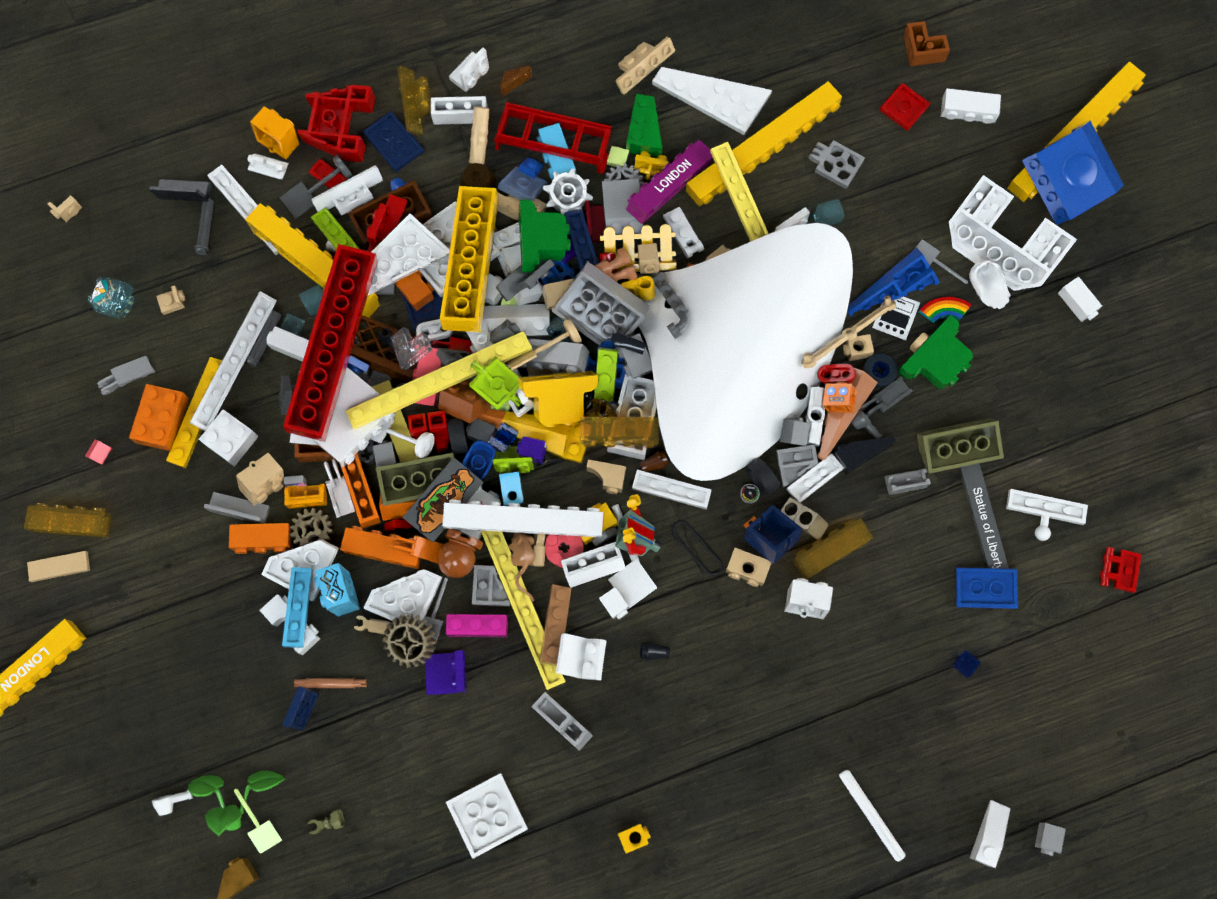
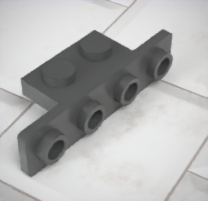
(520, 280)

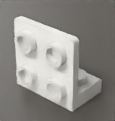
(470, 70)
(581, 657)

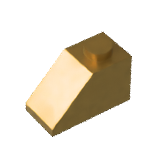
(237, 878)

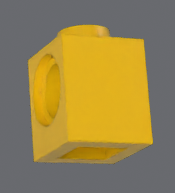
(624, 837)

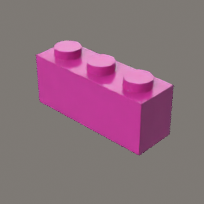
(477, 626)

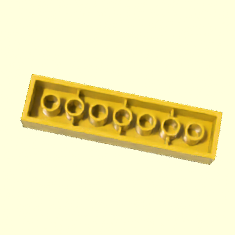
(297, 249)
(469, 259)

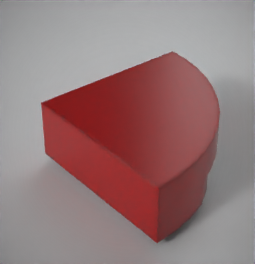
(396, 523)

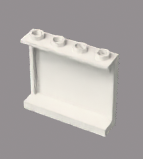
(342, 440)

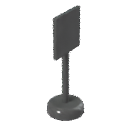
(299, 198)

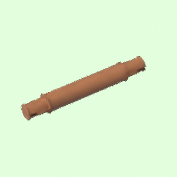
(330, 683)

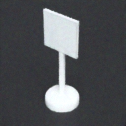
(423, 444)

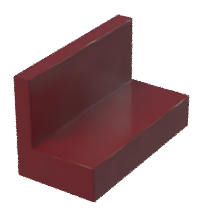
(595, 221)

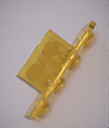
(415, 99)

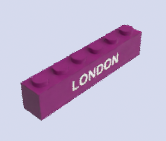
(669, 181)

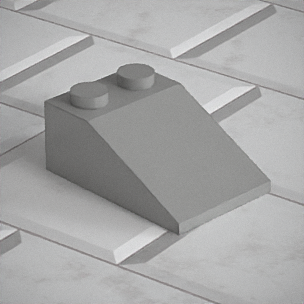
(615, 204)

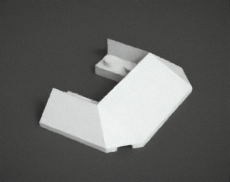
(978, 241)

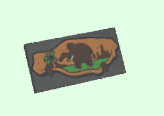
(452, 483)

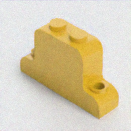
(558, 396)

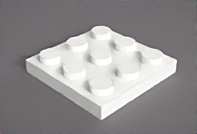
(486, 815)

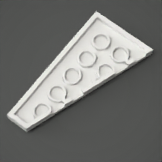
(723, 100)
(405, 252)

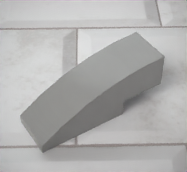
(562, 721)

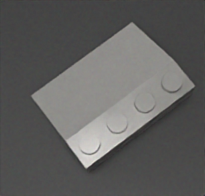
(600, 306)

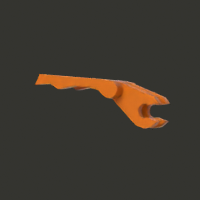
(420, 548)

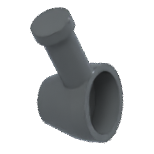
(861, 421)

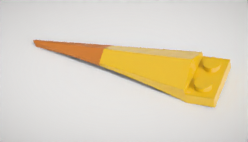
(560, 440)

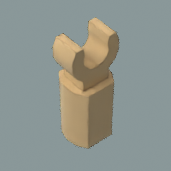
(539, 550)
(372, 625)

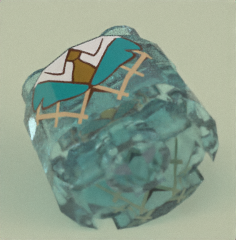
(112, 297)

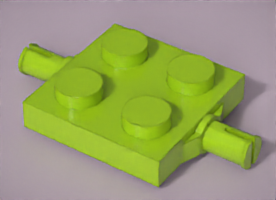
(495, 383)

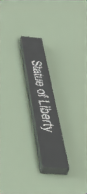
(983, 517)

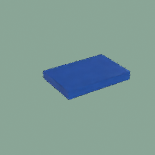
(987, 588)

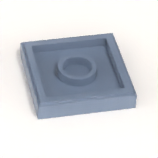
(521, 185)

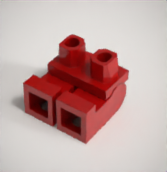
(437, 427)

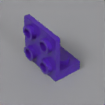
(446, 673)

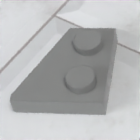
(795, 462)
(488, 588)

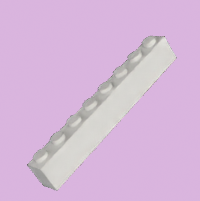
(522, 519)

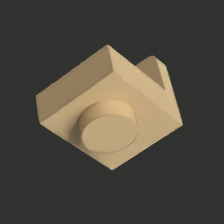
(66, 210)

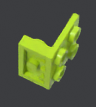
(510, 461)

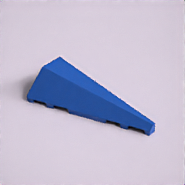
(906, 276)

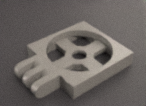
(823, 153)

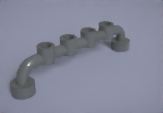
(673, 300)

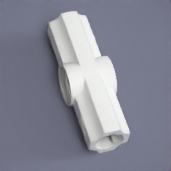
(815, 406)

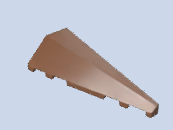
(837, 422)

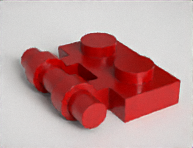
(1126, 572)

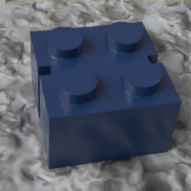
(775, 534)

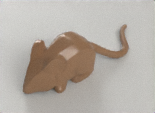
(522, 555)

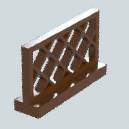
(376, 362)

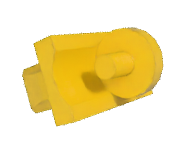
(649, 165)

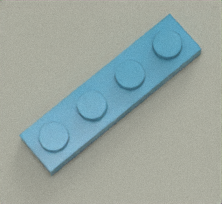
(297, 607)

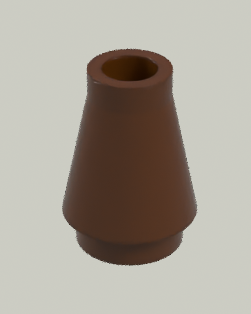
(655, 461)

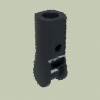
(628, 343)

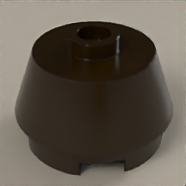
(478, 176)

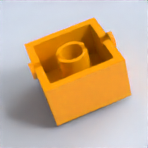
(274, 132)

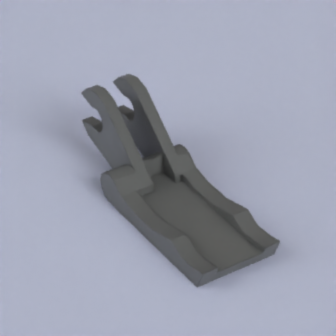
(888, 396)

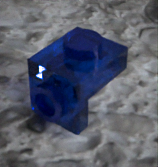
(503, 438)

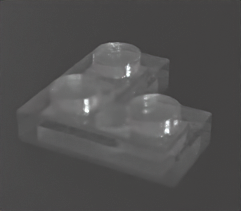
(409, 350)

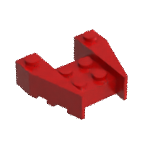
(332, 119)

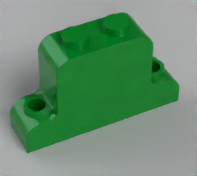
(541, 236)
(940, 357)

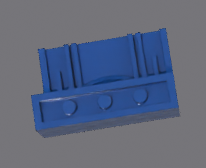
(1073, 173)

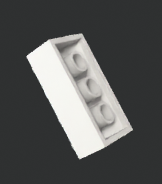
(529, 318)

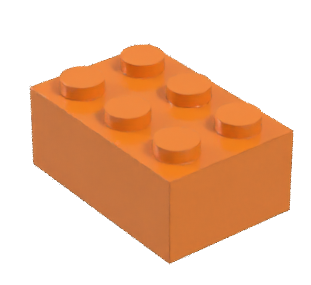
(159, 417)

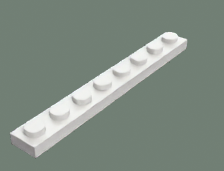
(233, 361)

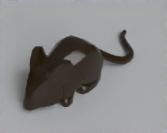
(602, 408)

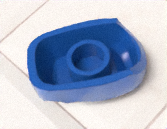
(479, 459)

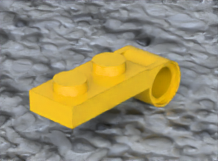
(641, 287)

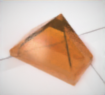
(514, 78)

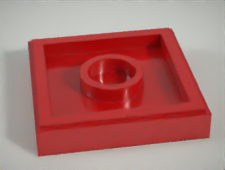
(904, 106)

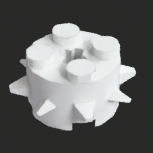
(570, 183)

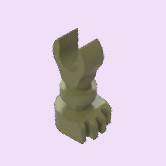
(336, 821)

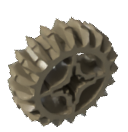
(406, 655)

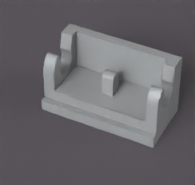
(907, 481)

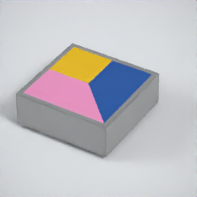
(295, 481)

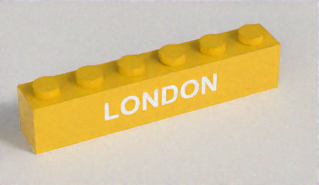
(38, 662)

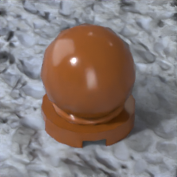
(458, 555)

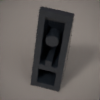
(859, 452)

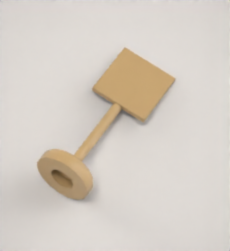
(571, 331)

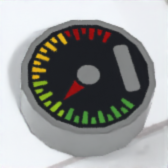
(749, 493)

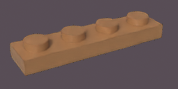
(555, 623)

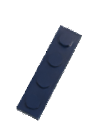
(580, 238)

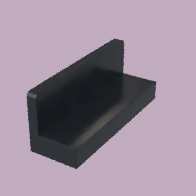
(182, 190)

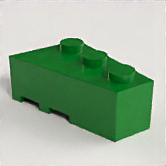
(644, 128)

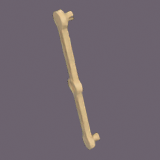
(848, 334)

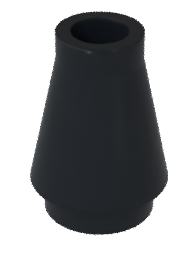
(653, 651)

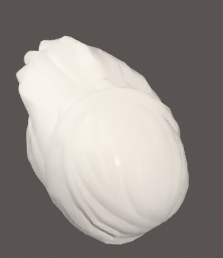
(989, 283)

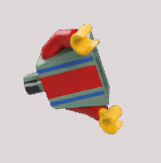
(634, 532)

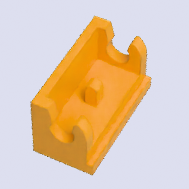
(305, 496)

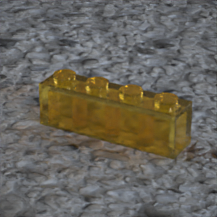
(619, 431)
(67, 521)
(832, 549)

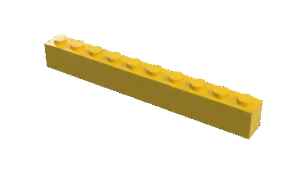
(1097, 111)
(768, 140)

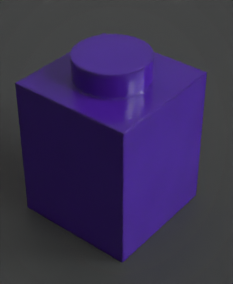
(532, 448)

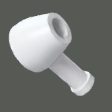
(164, 804)

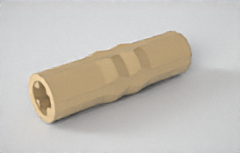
(479, 135)

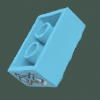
(336, 590)

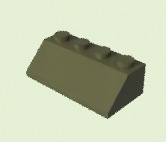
(960, 445)
(409, 479)

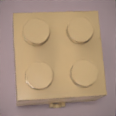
(261, 480)

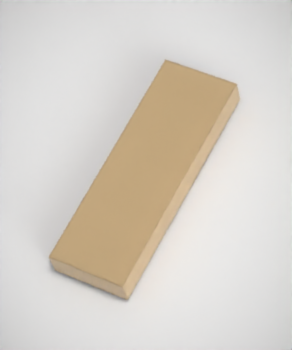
(58, 566)

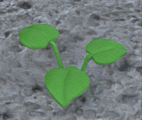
(230, 817)

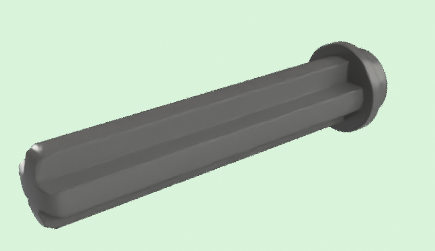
(204, 228)
(261, 343)

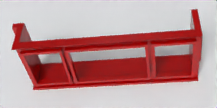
(548, 118)

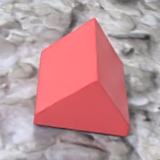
(98, 452)

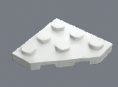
(313, 555)
(405, 596)

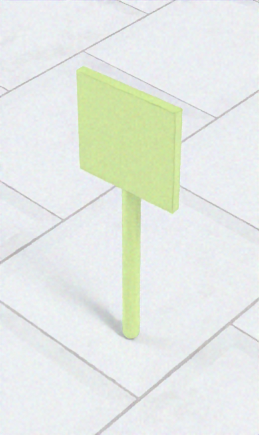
(264, 835)

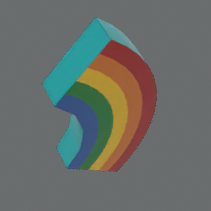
(944, 307)

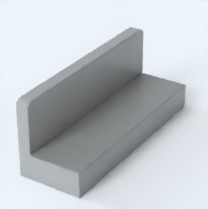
(238, 508)

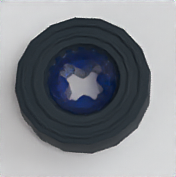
(883, 362)

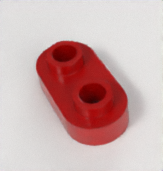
(837, 373)

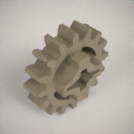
(314, 522)

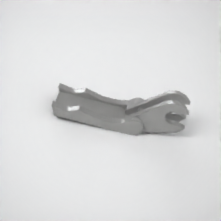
(126, 373)

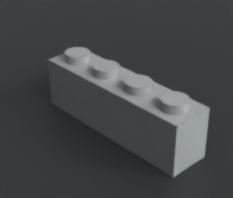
(560, 356)

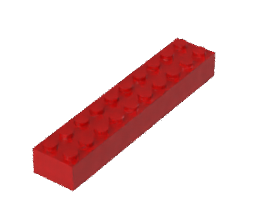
(330, 343)

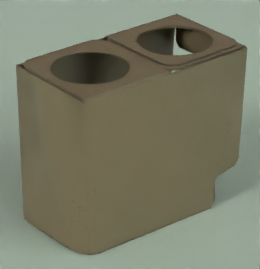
(815, 528)

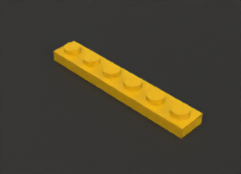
(188, 433)

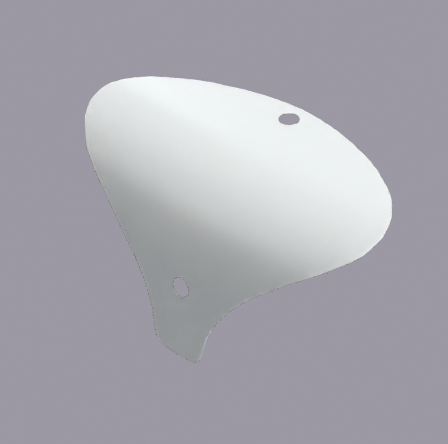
(743, 344)

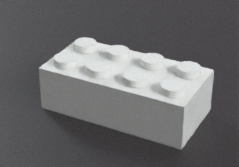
(635, 400)

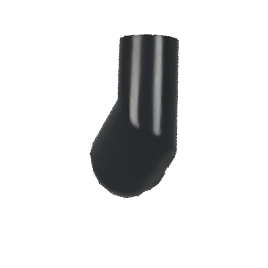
(588, 404)

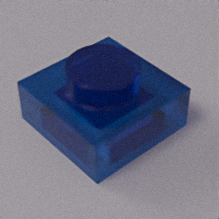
(966, 664)

